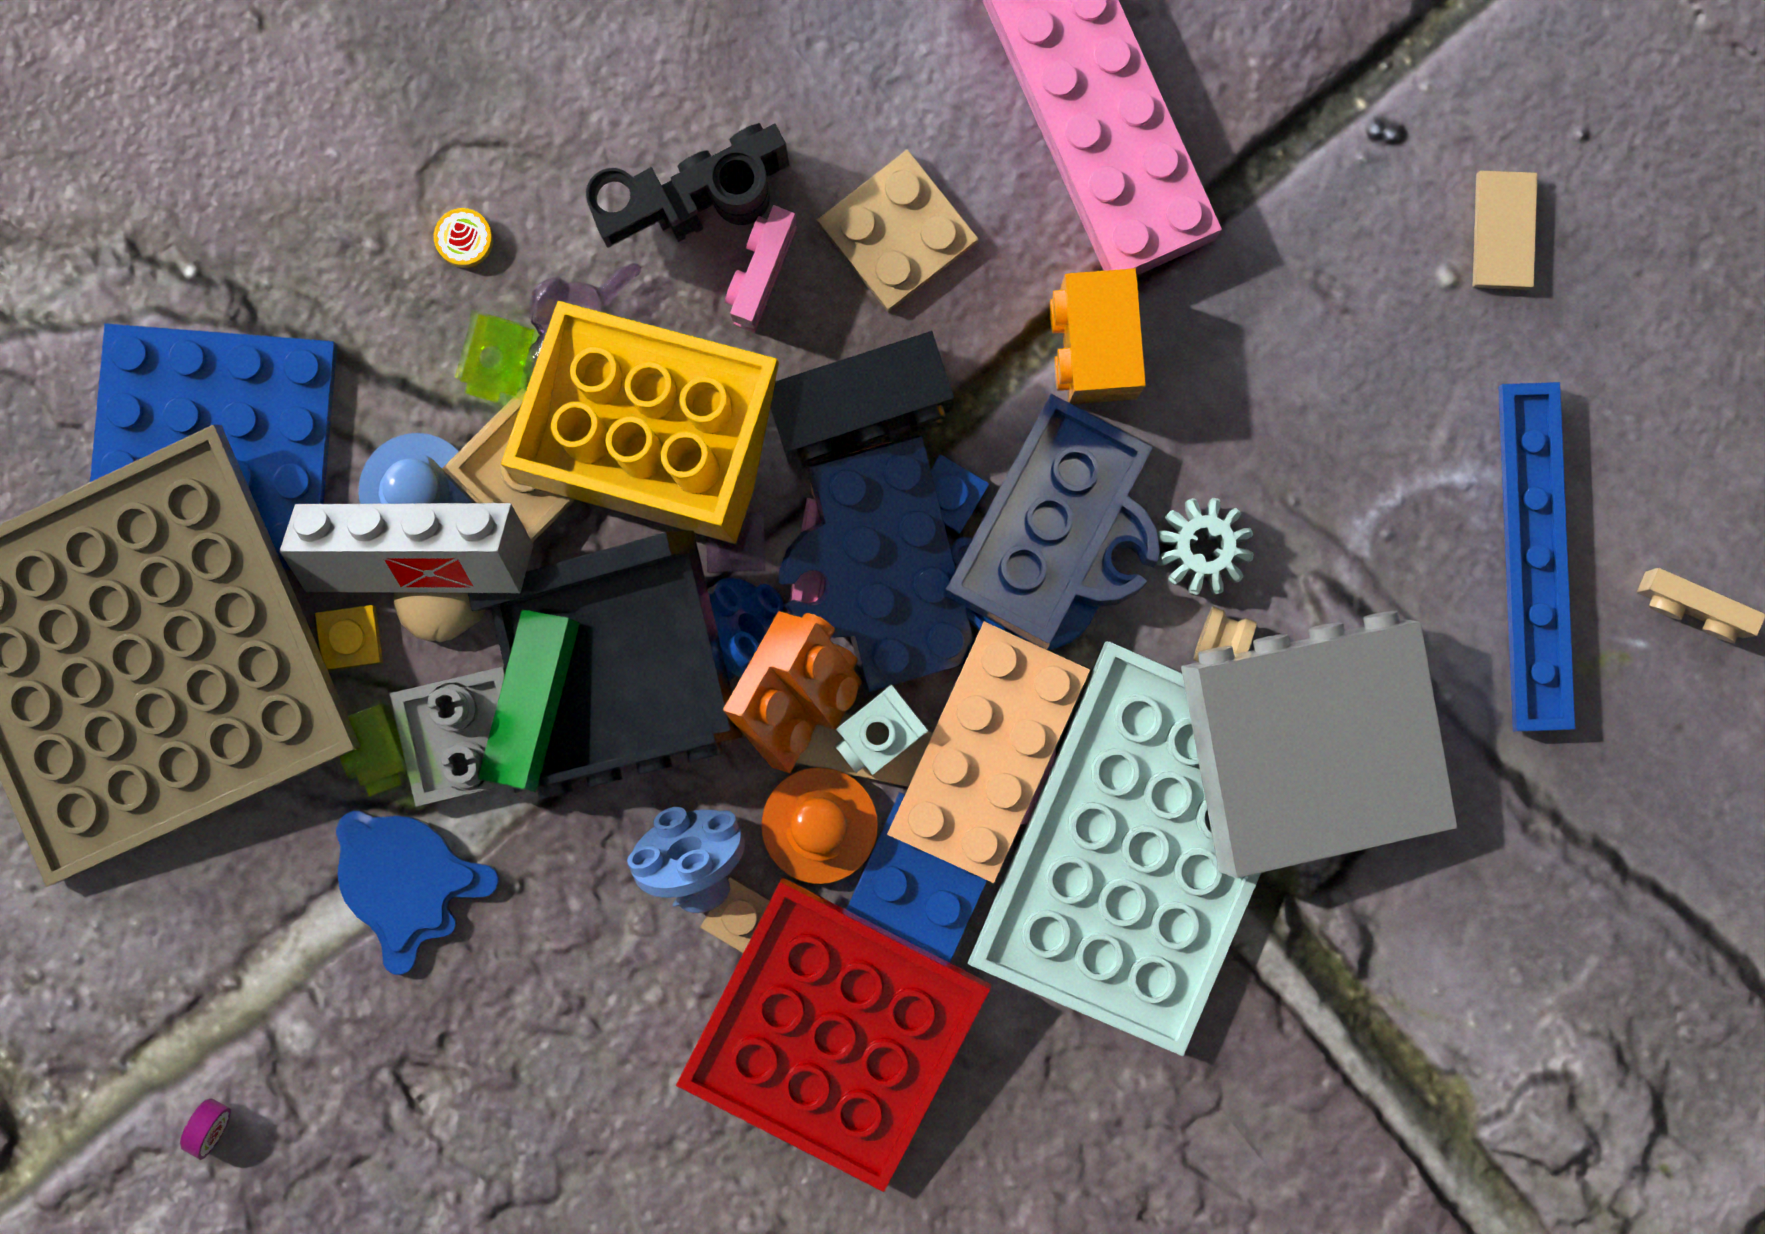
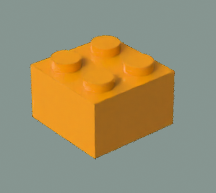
(1100, 336)

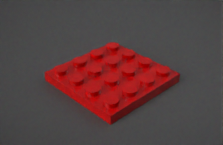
(833, 1034)

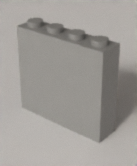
(1318, 744)

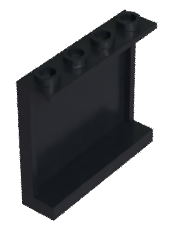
(642, 665)

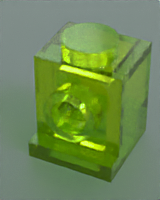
(513, 343)
(380, 755)

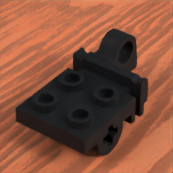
(699, 185)

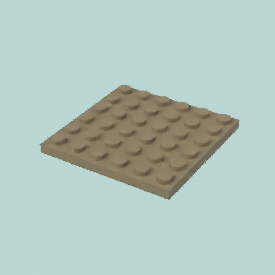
(152, 659)

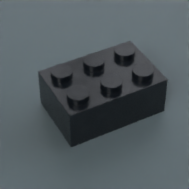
(862, 400)

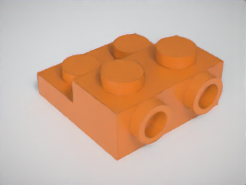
(792, 687)

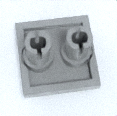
(446, 734)

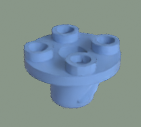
(409, 472)
(688, 857)

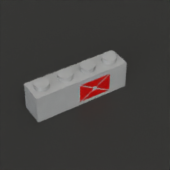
(407, 548)

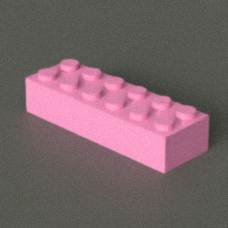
(1106, 129)

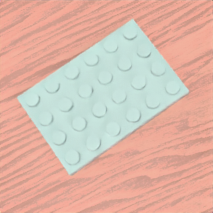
(1118, 867)

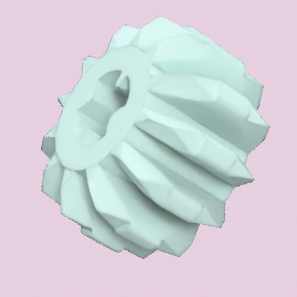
(1212, 529)

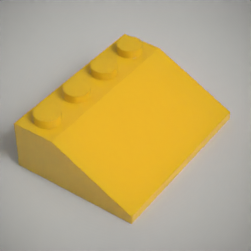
(644, 421)

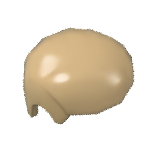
(435, 614)

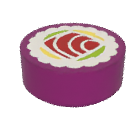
(205, 1128)

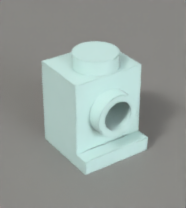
(899, 719)

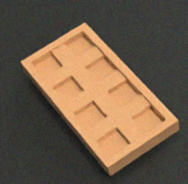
(988, 752)

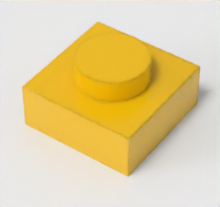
(349, 637)

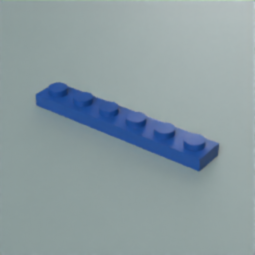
(1536, 557)

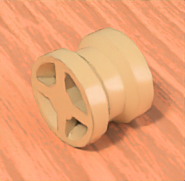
(1223, 631)

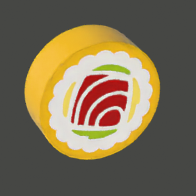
(463, 238)

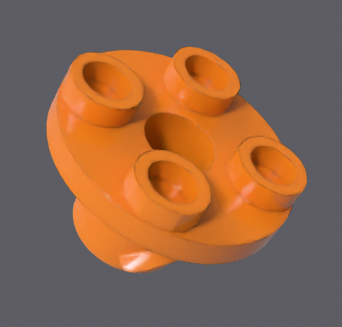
(819, 825)

